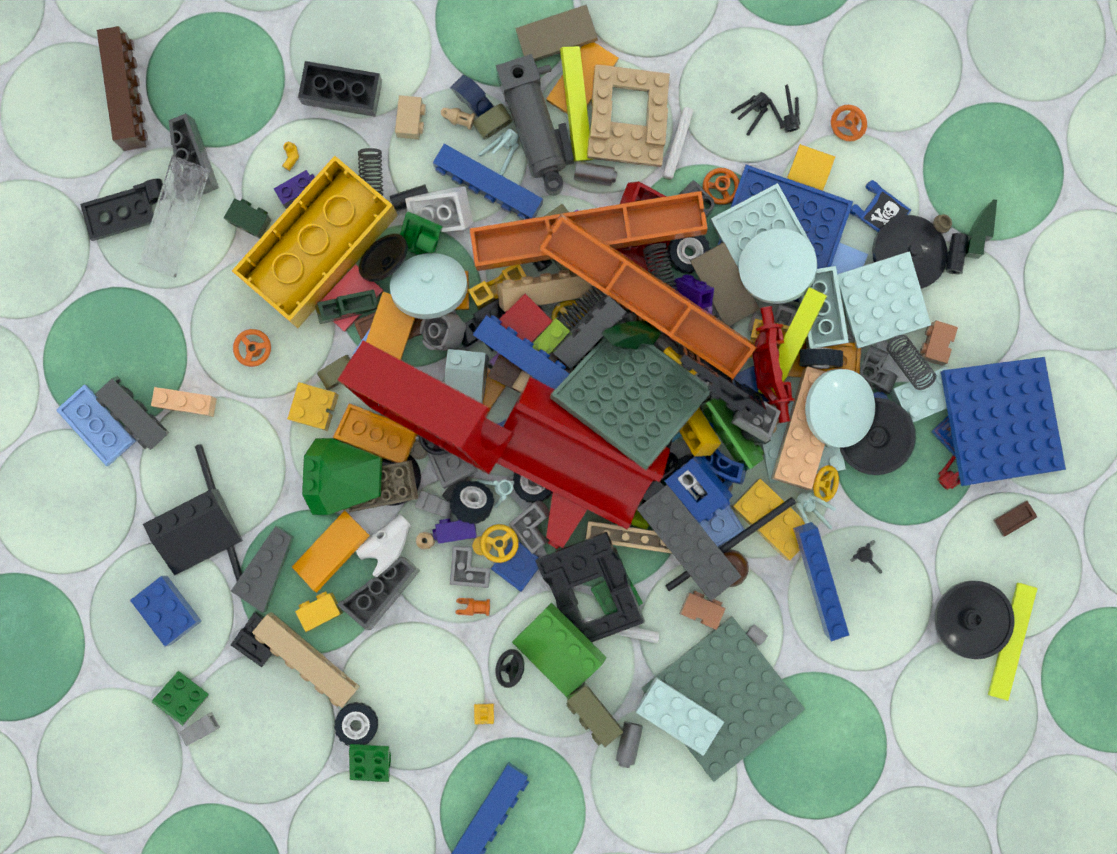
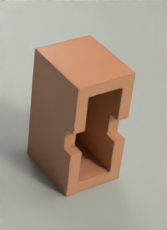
(937, 342)
(708, 611)

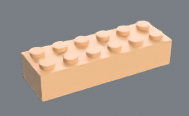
(799, 448)

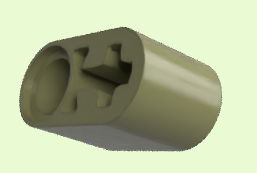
(492, 121)
(332, 372)

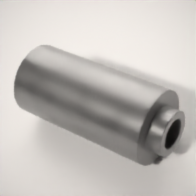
(595, 173)
(629, 744)

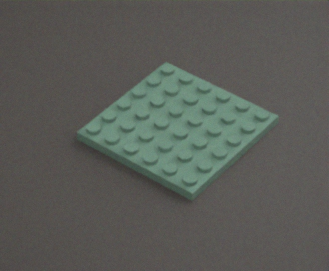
(632, 398)
(738, 686)

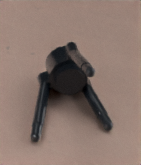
(758, 103)
(791, 122)
(866, 555)

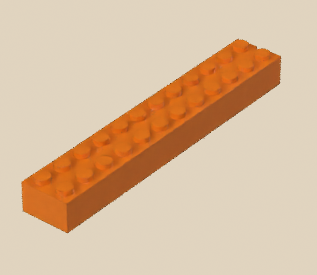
(615, 225)
(646, 296)

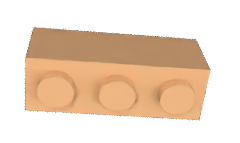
(183, 401)

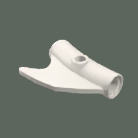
(385, 544)

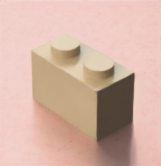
(409, 117)

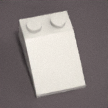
(444, 207)

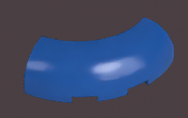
(725, 467)

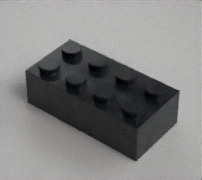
(340, 88)

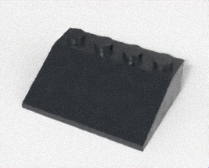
(193, 531)

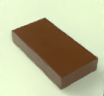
(1015, 518)

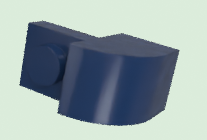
(472, 95)

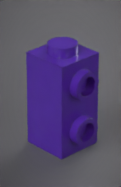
(292, 188)
(695, 290)
(453, 531)

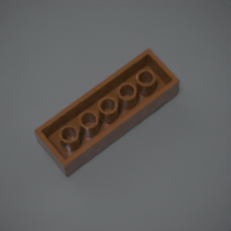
(122, 88)

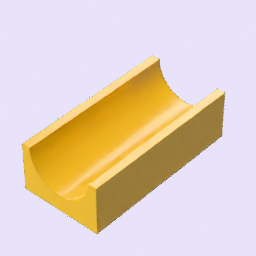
(316, 241)

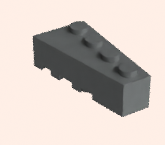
(190, 147)
(588, 331)
(131, 413)
(262, 573)
(379, 593)

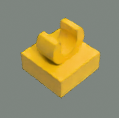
(484, 713)

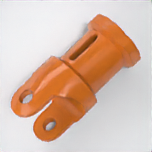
(474, 607)

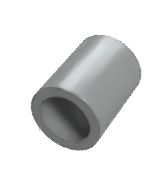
(756, 634)

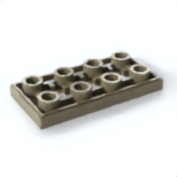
(561, 30)
(721, 272)
(396, 486)

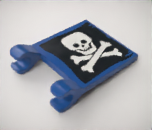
(881, 208)

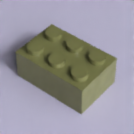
(593, 715)

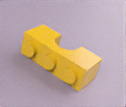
(487, 292)

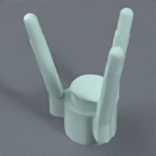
(506, 139)
(502, 488)
(806, 502)

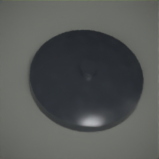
(919, 238)
(887, 442)
(974, 619)

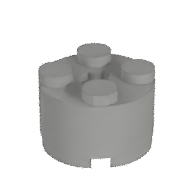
(443, 332)

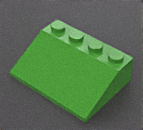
(741, 450)
(559, 650)

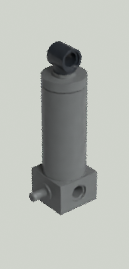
(522, 90)

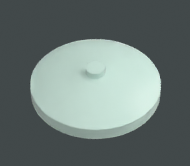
(778, 266)
(428, 286)
(840, 408)

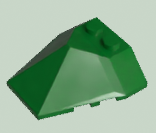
(339, 476)

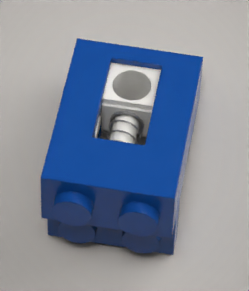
(704, 481)

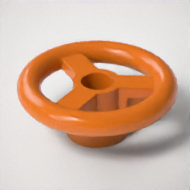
(854, 116)
(721, 179)
(258, 350)

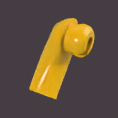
(292, 155)

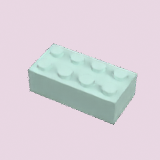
(830, 323)
(679, 716)

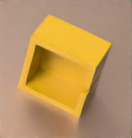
(310, 406)

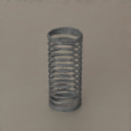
(371, 157)
(656, 248)
(578, 308)
(918, 376)

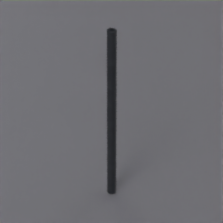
(210, 485)
(739, 537)

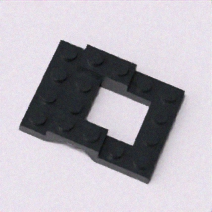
(722, 386)
(584, 563)

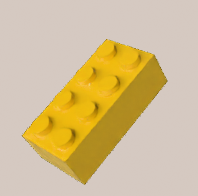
(779, 532)

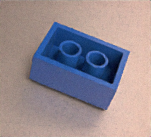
(165, 610)

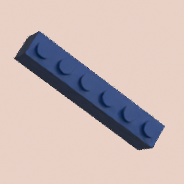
(487, 182)
(521, 352)
(821, 581)
(492, 811)

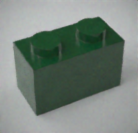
(247, 218)

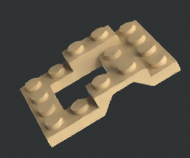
(628, 141)

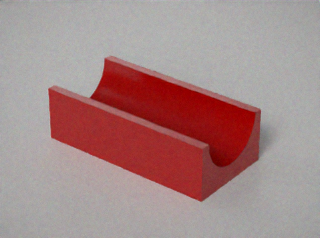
(425, 406)
(573, 459)

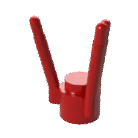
(948, 479)

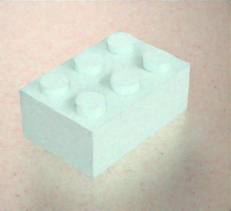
(921, 402)

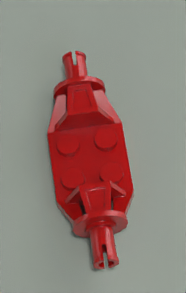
(767, 365)

